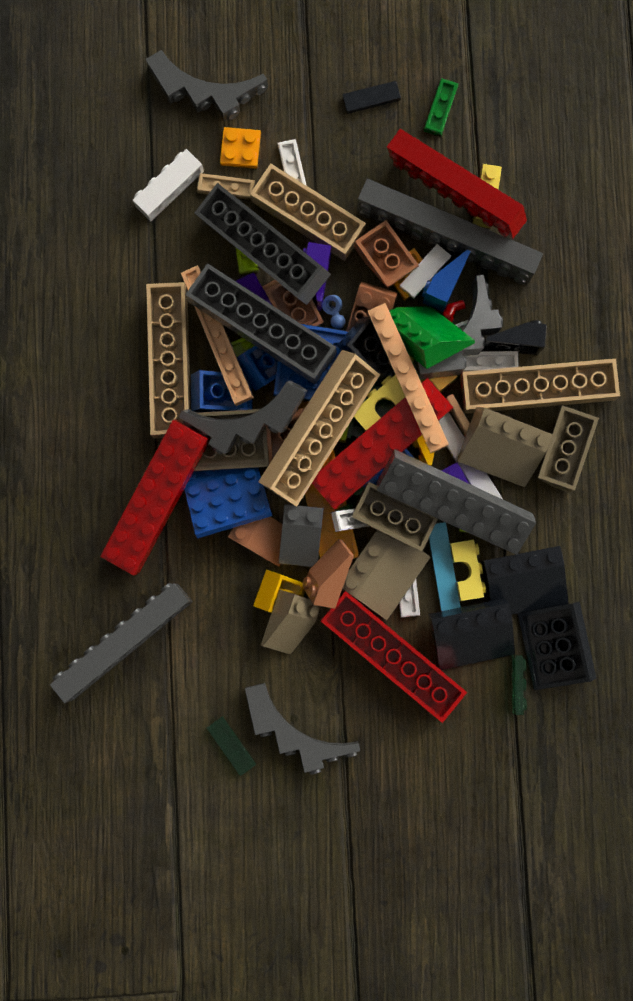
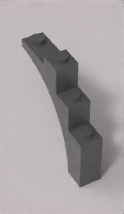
(201, 93)
(481, 322)
(226, 431)
(289, 739)

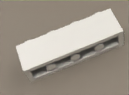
(167, 185)

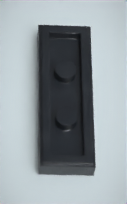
(371, 97)

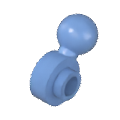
(337, 320)

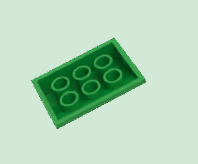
(429, 334)

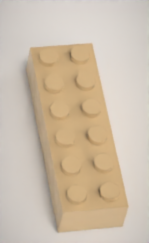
(307, 211)

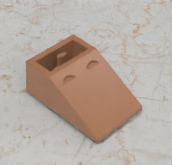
(367, 298)

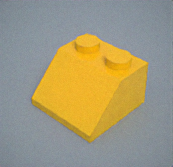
(270, 587)

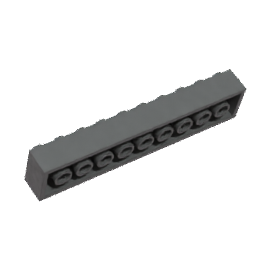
(448, 231)

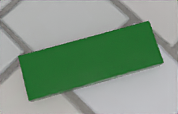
(441, 107)

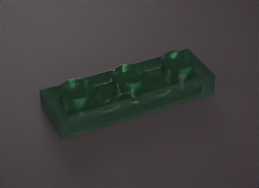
(518, 684)

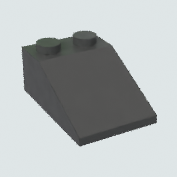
(300, 535)

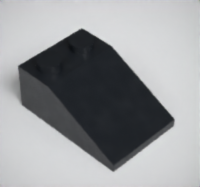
(524, 338)
(365, 343)

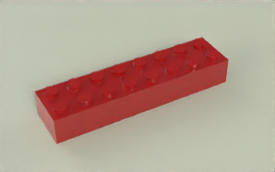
(457, 184)
(373, 449)
(155, 497)
(394, 657)

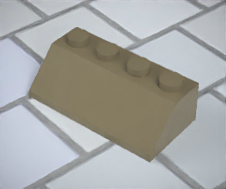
(568, 449)
(393, 517)

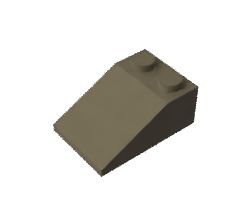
(289, 622)

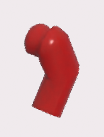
(451, 308)

